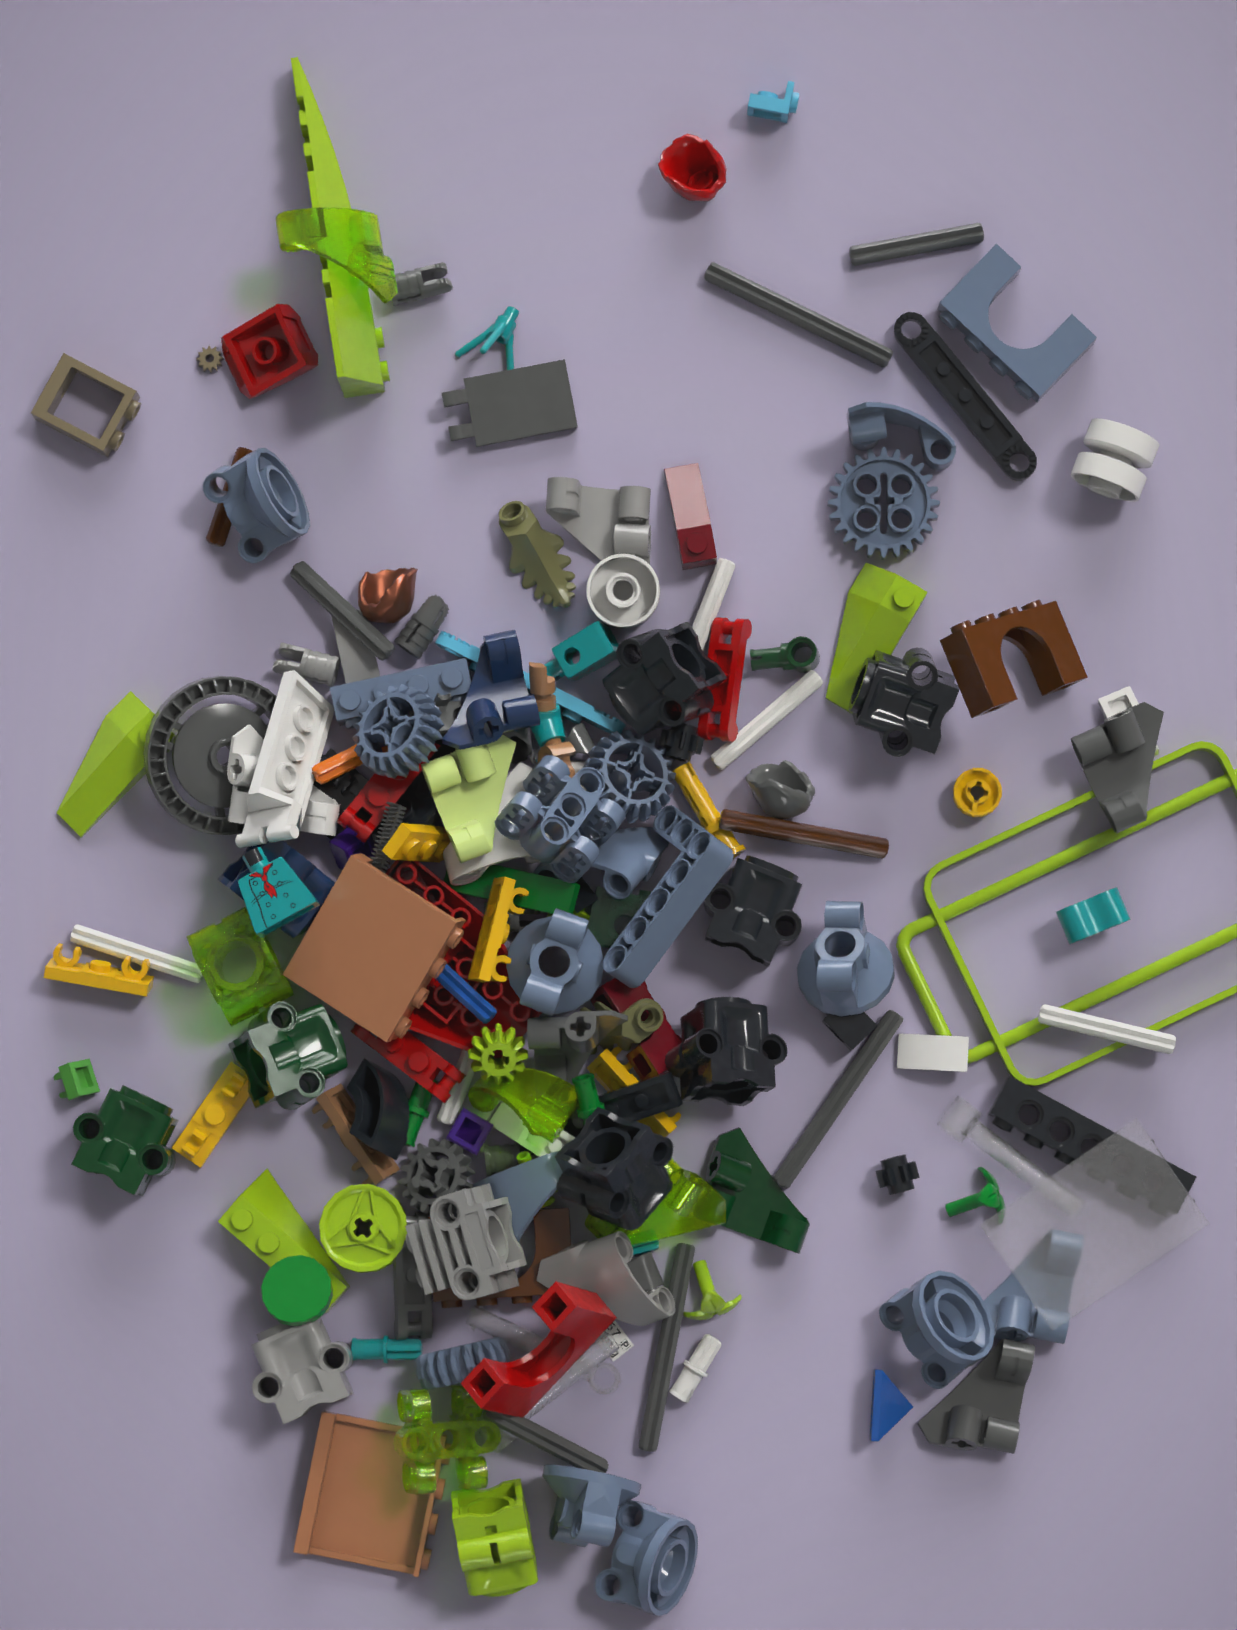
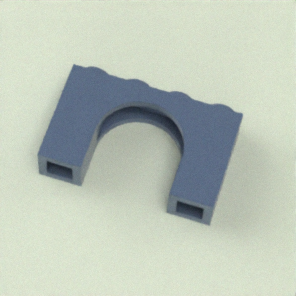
(1032, 369)

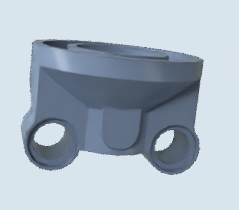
(260, 502)
(849, 982)
(563, 992)
(941, 1325)
(586, 1504)
(650, 1560)

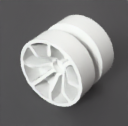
(1114, 464)
(623, 590)

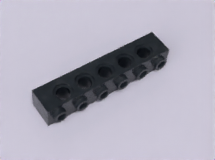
(1006, 1117)

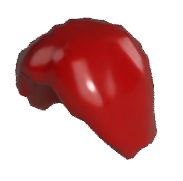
(693, 168)

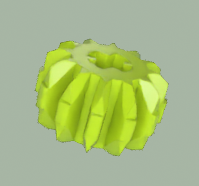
(512, 1054)

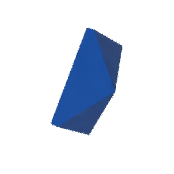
(887, 1405)

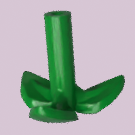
(988, 1197)

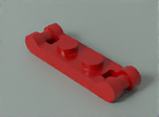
(731, 661)
(374, 798)
(415, 1060)

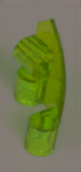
(685, 1209)

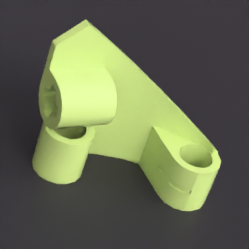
(469, 793)

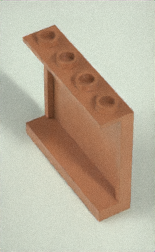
(374, 949)
(358, 1498)

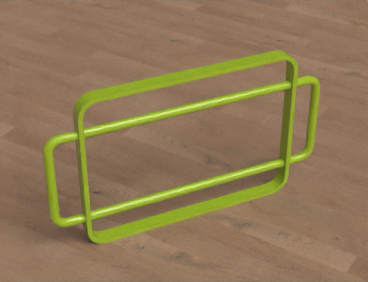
(939, 916)

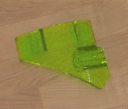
(344, 237)
(534, 1095)

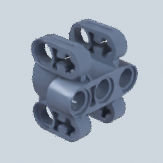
(564, 812)

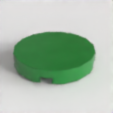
(297, 1290)

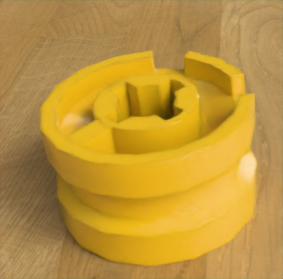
(965, 801)

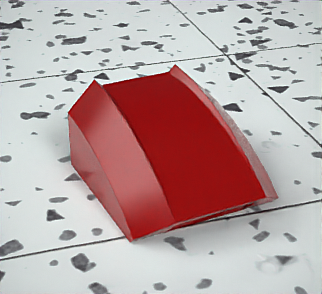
(268, 351)

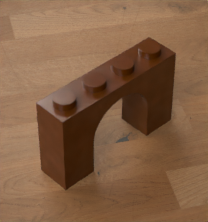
(1039, 635)
(551, 1237)

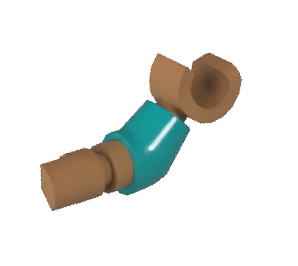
(550, 732)

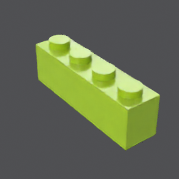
(274, 1229)

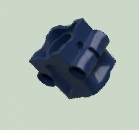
(312, 877)

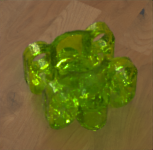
(419, 1471)

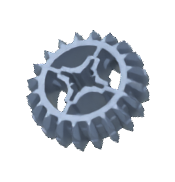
(389, 725)
(645, 768)
(455, 1363)

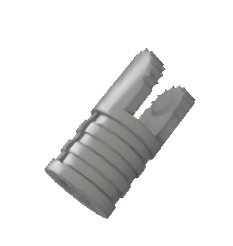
(313, 666)

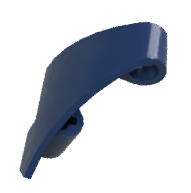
(496, 696)

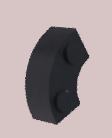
(380, 1109)

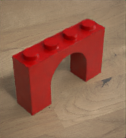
(516, 1386)

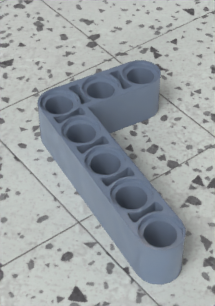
(672, 900)

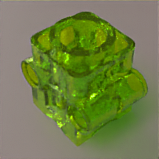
(260, 990)

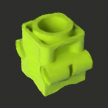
(494, 1539)

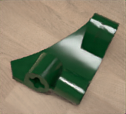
(752, 1197)

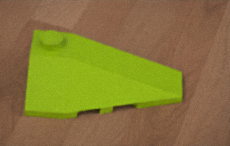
(873, 619)
(110, 765)

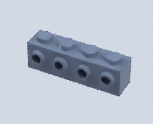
(438, 678)

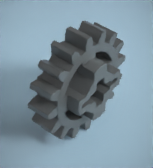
(432, 1176)

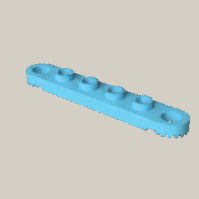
(573, 708)

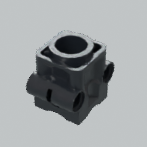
(662, 679)
(895, 698)
(758, 900)
(726, 1052)
(616, 1169)

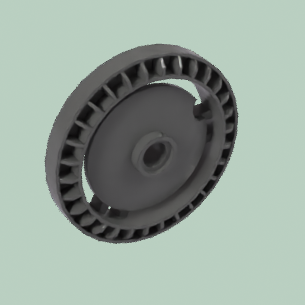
(197, 748)

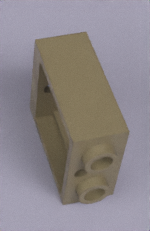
(55, 391)

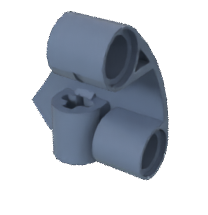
(869, 421)
(626, 858)
(526, 1187)
(1016, 1317)

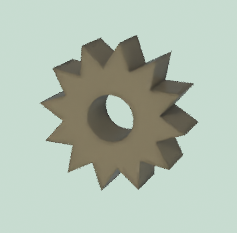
(210, 365)

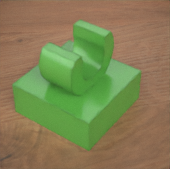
(77, 1079)

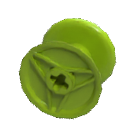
(340, 1221)

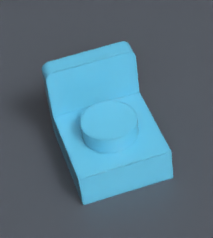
(768, 106)

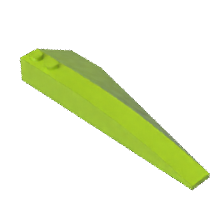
(348, 298)

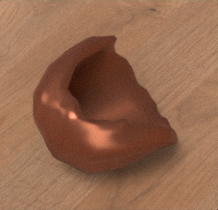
(387, 594)

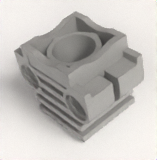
(466, 1245)

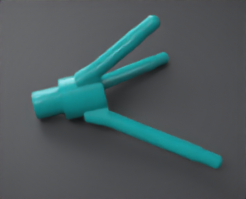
(498, 332)

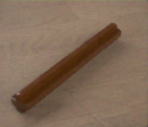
(803, 833)

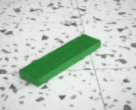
(544, 892)

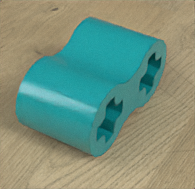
(1093, 915)

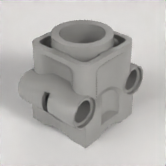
(301, 1367)

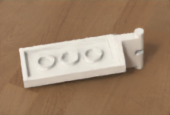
(285, 763)

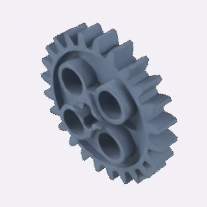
(852, 502)

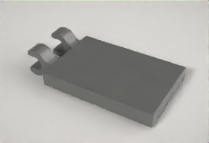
(514, 404)

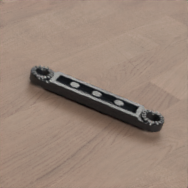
(965, 396)

